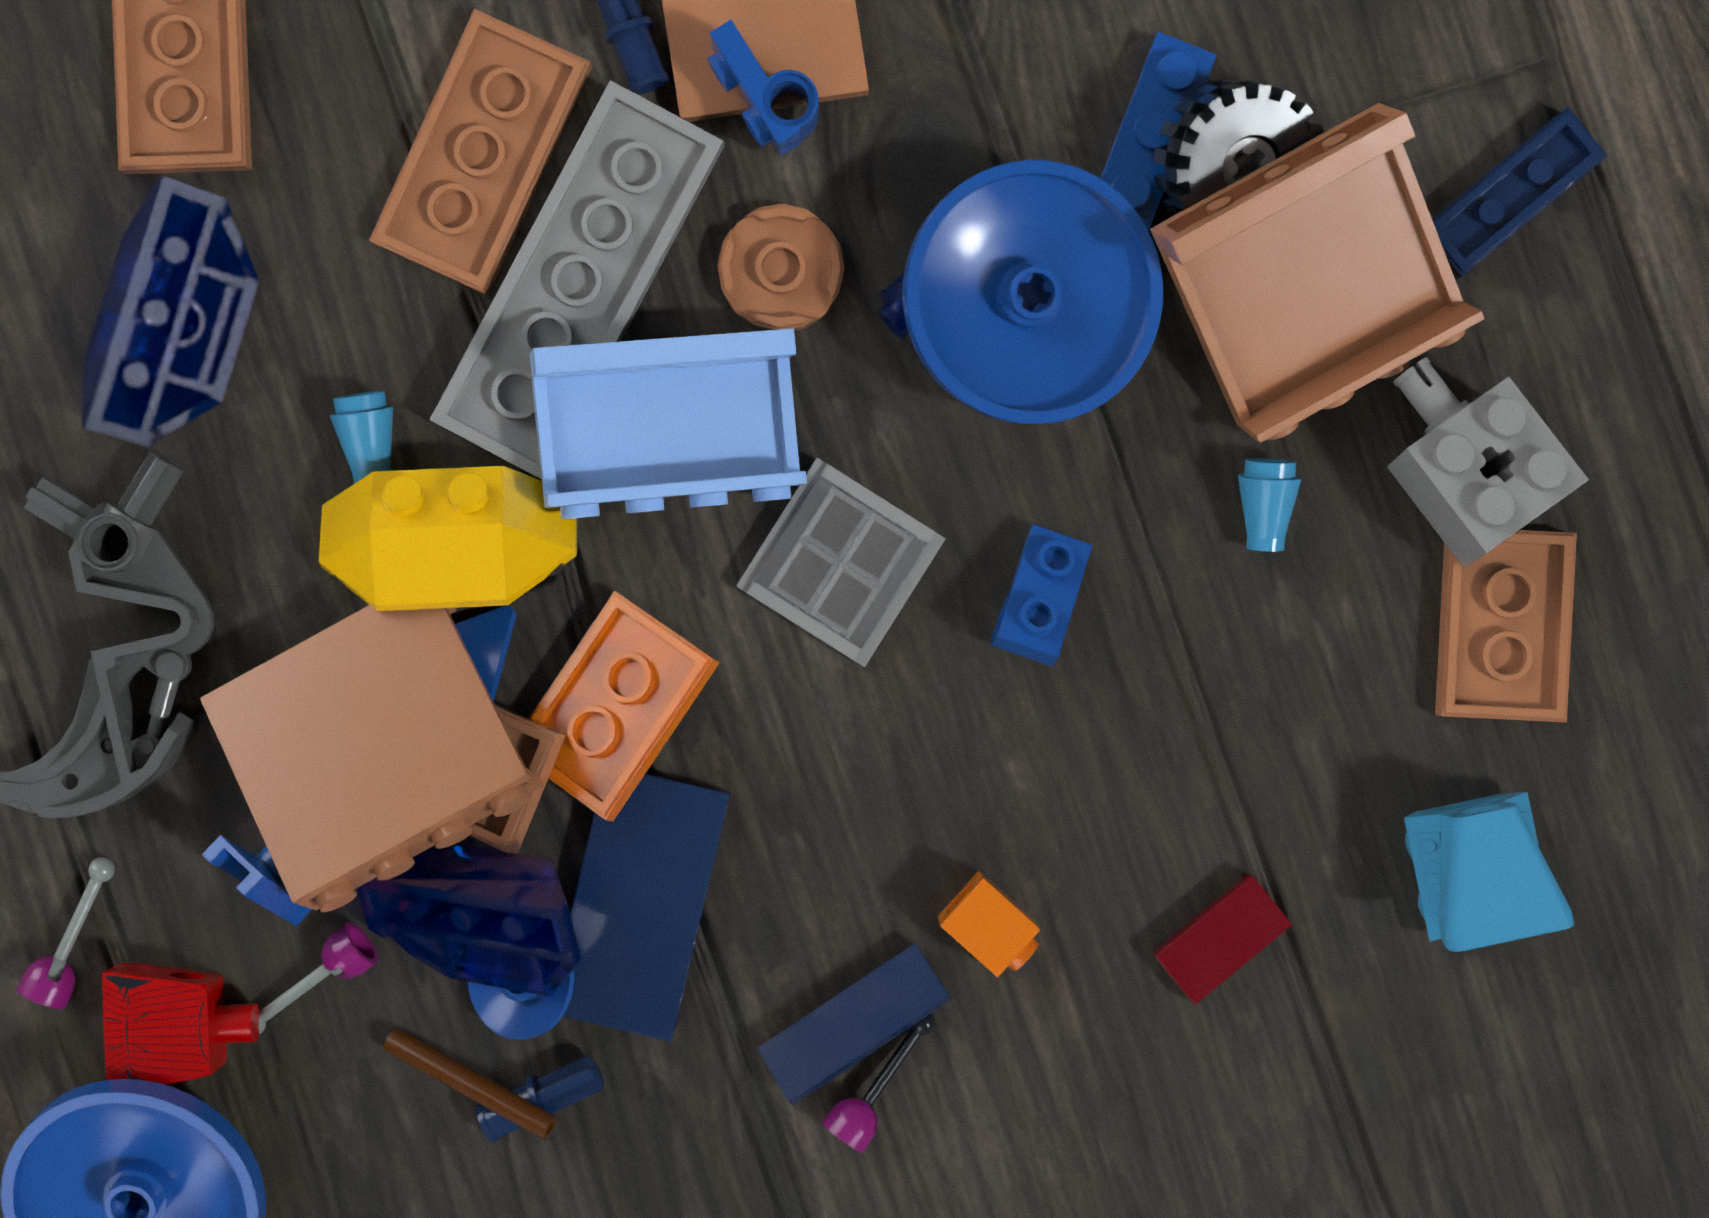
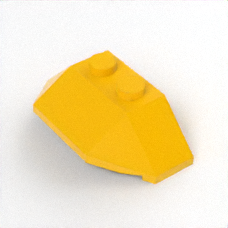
(443, 537)

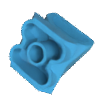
(1483, 873)

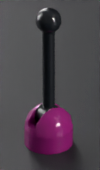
(855, 1118)

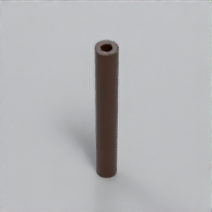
(470, 1083)

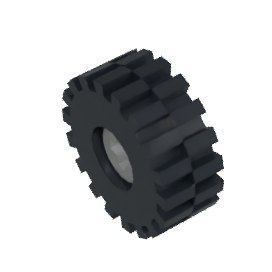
(1220, 124)

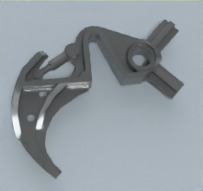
(146, 576)

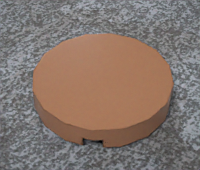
(781, 268)

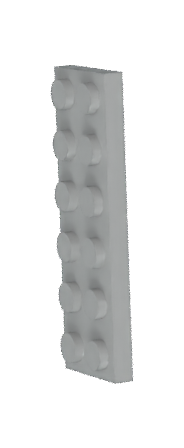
(580, 264)

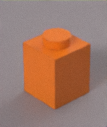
(990, 925)

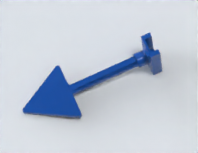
(487, 643)

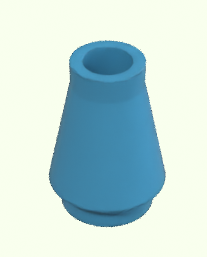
(364, 431)
(1268, 500)

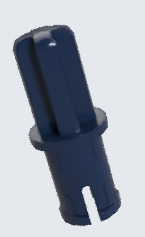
(634, 44)
(548, 1092)

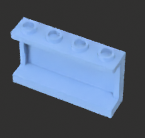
(666, 421)

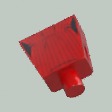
(169, 1023)

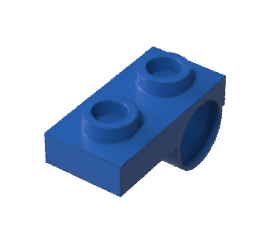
(737, 67)
(1041, 596)

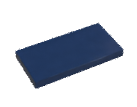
(644, 905)

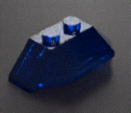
(168, 316)
(479, 917)

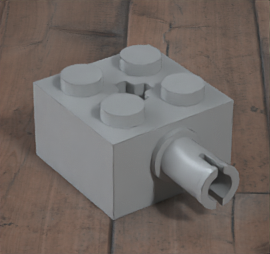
(1492, 432)

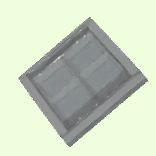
(840, 562)

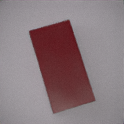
(1222, 938)

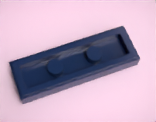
(1516, 191)
(854, 1024)

